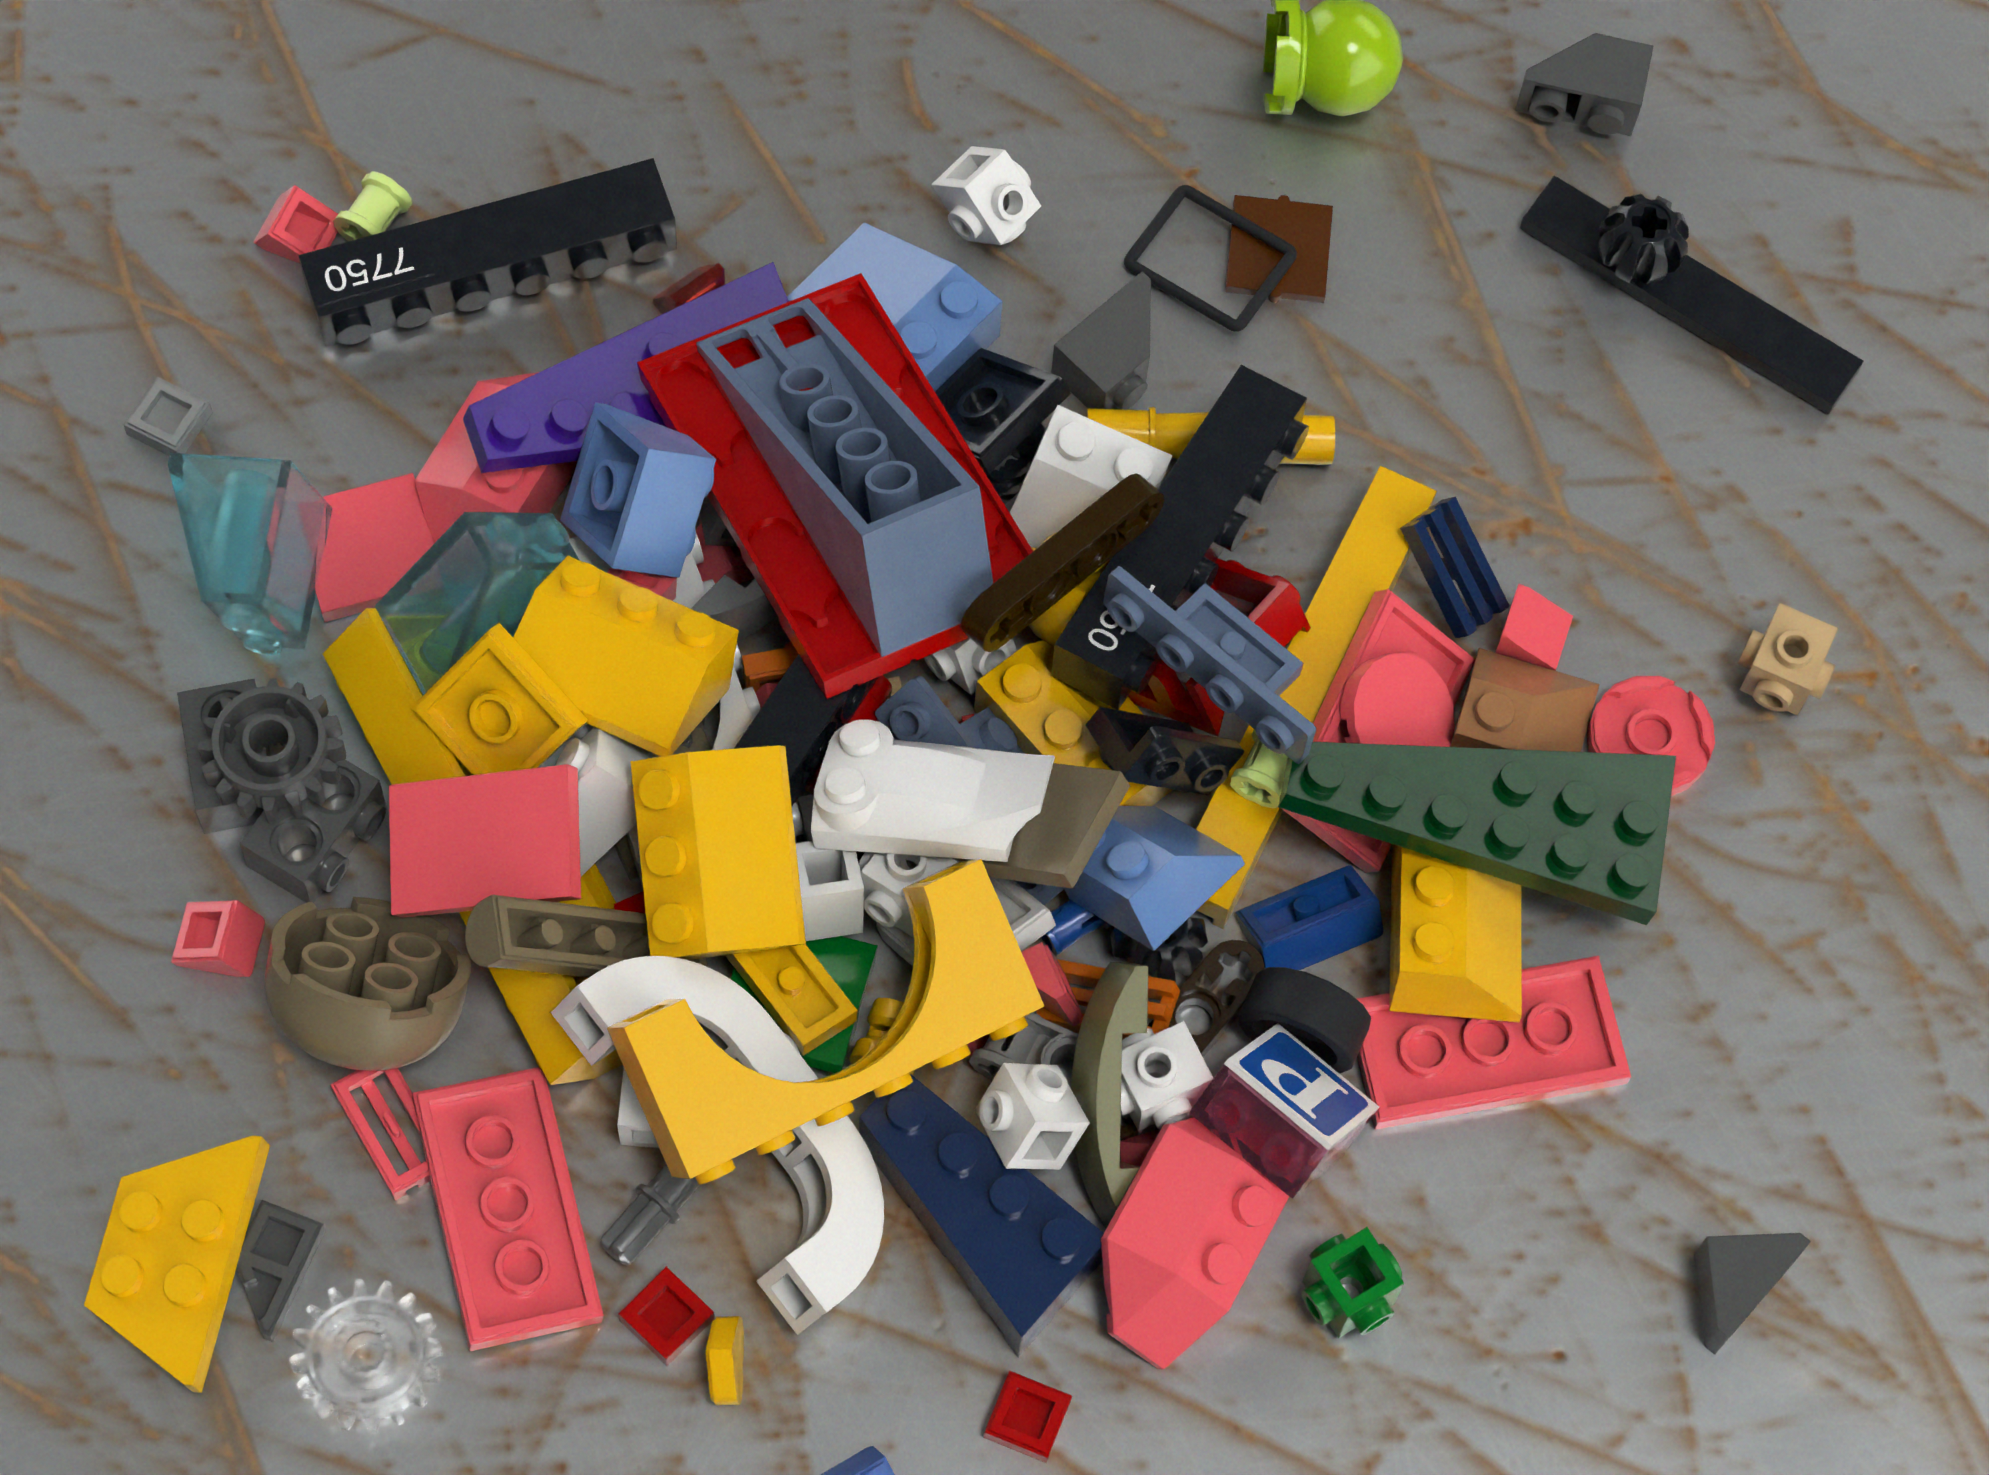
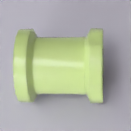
(374, 208)
(1261, 775)

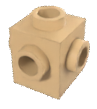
(1788, 660)

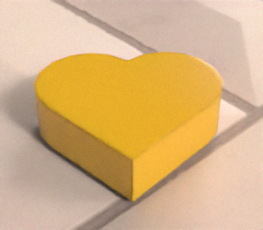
(725, 1360)

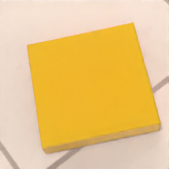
(498, 708)

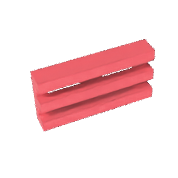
(417, 1172)

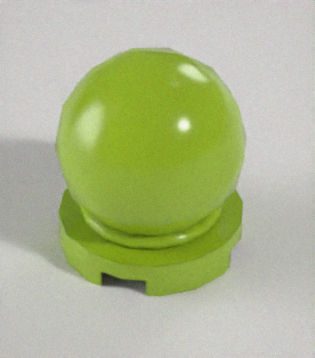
(1333, 56)

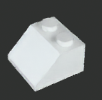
(1075, 468)

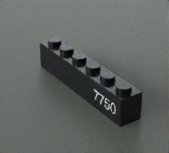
(489, 253)
(1203, 512)

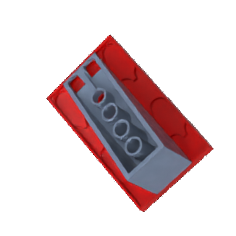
(840, 480)

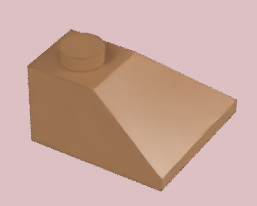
(1523, 707)

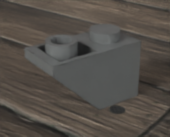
(1590, 84)

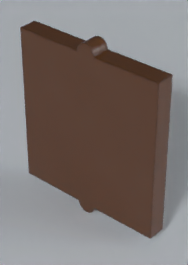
(1298, 223)

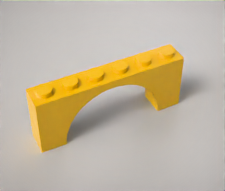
(961, 987)

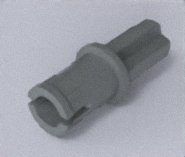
(647, 1215)

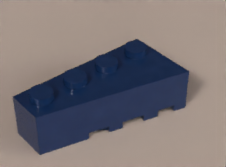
(995, 1224)

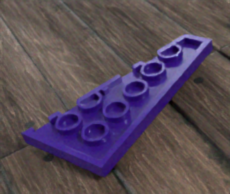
(550, 411)

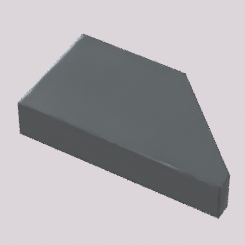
(275, 1262)

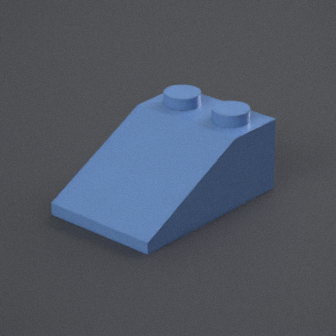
(928, 299)

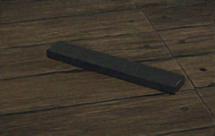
(1703, 303)

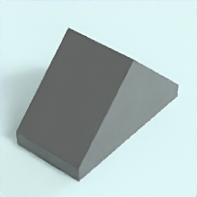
(1737, 1275)

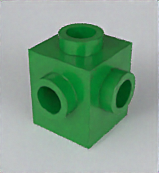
(1361, 1264)

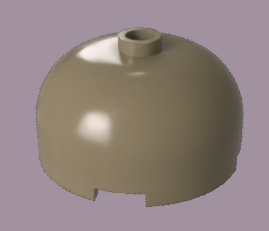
(364, 984)

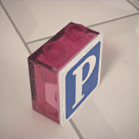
(1284, 1110)

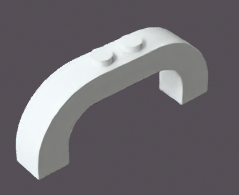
(826, 1162)

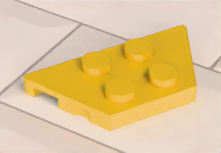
(176, 1253)

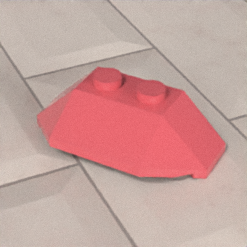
(454, 484)
(1183, 1241)

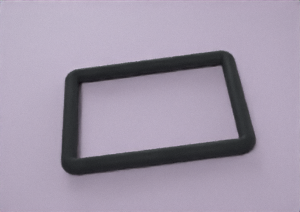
(1237, 220)

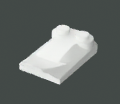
(923, 796)

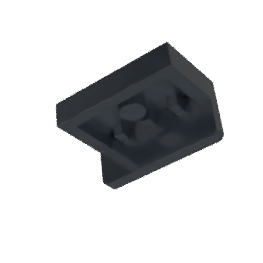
(1162, 751)

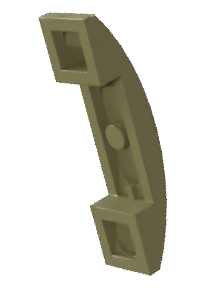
(1114, 1009)

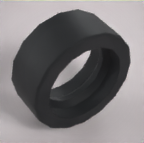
(1311, 1010)

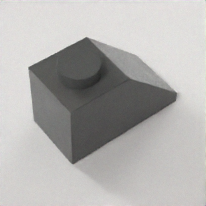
(1109, 350)

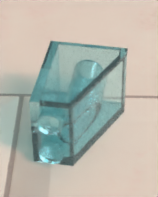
(253, 544)
(469, 583)

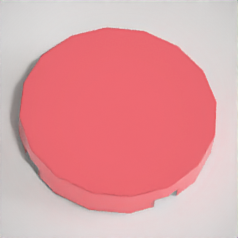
(1398, 703)
(1654, 719)

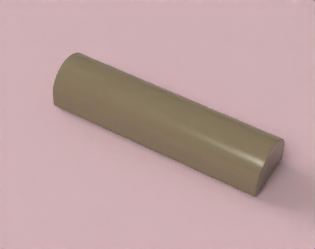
(554, 936)

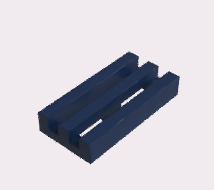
(1461, 562)

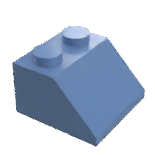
(637, 492)
(1151, 873)

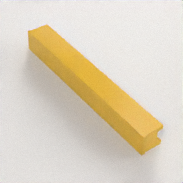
(1364, 563)

